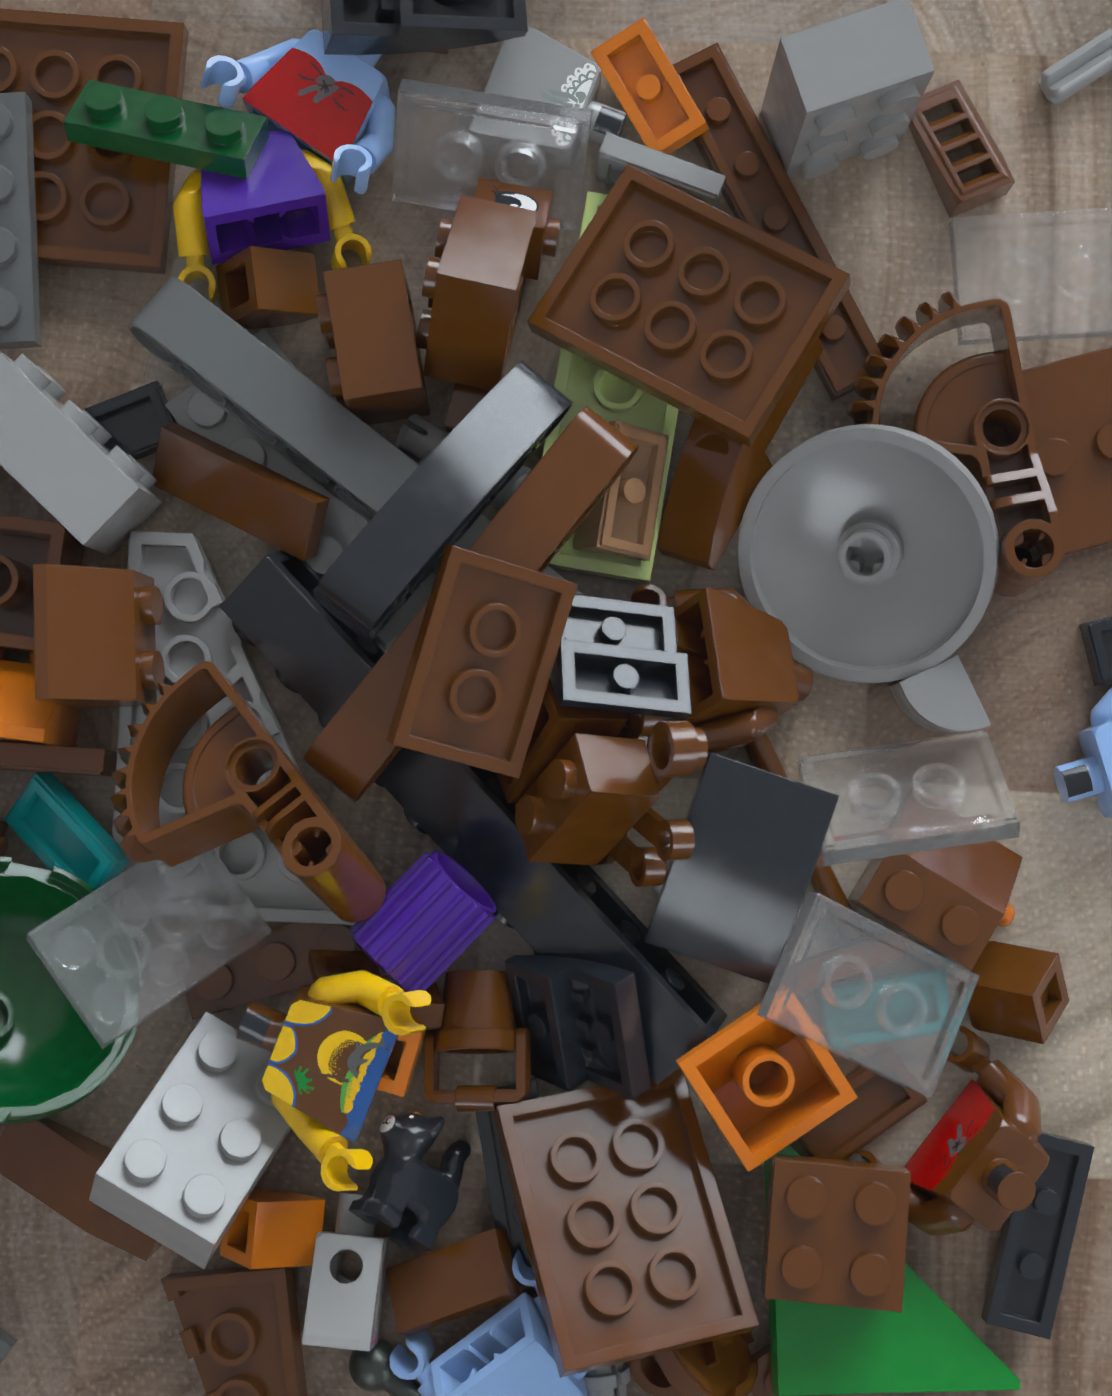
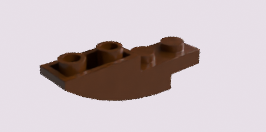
(717, 481)

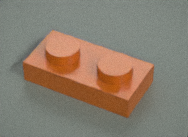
(649, 88)

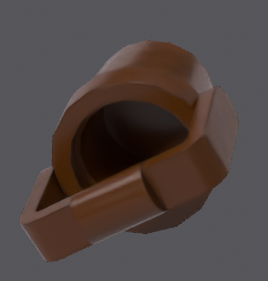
(477, 1021)

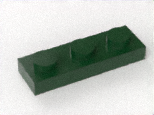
(167, 129)

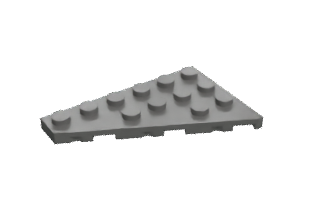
(196, 632)

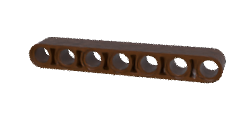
(524, 532)

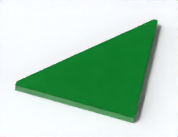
(878, 1351)

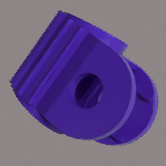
(425, 921)

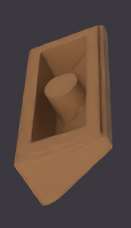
(627, 513)

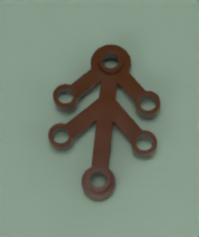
(673, 751)

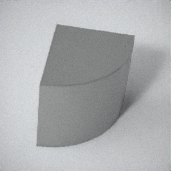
(941, 699)

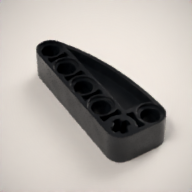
(440, 502)

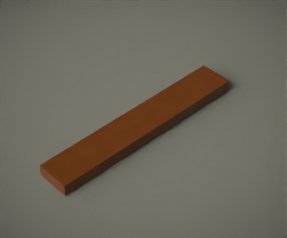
(765, 198)

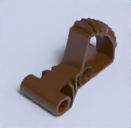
(953, 416)
(228, 803)

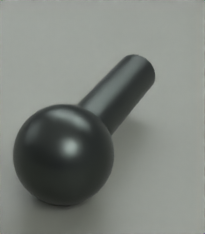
(373, 1373)

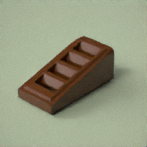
(986, 155)

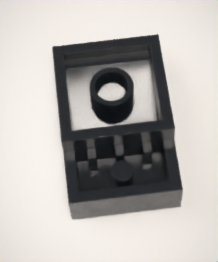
(418, 25)
(746, 870)

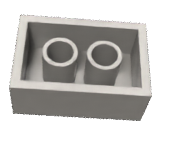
(846, 88)
(64, 463)
(195, 1144)

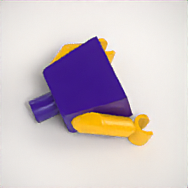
(279, 206)

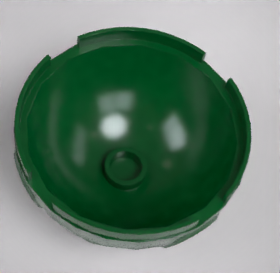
(44, 1045)

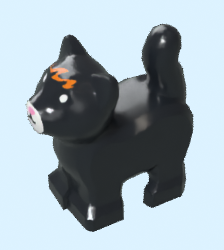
(406, 1190)

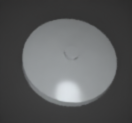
(870, 552)

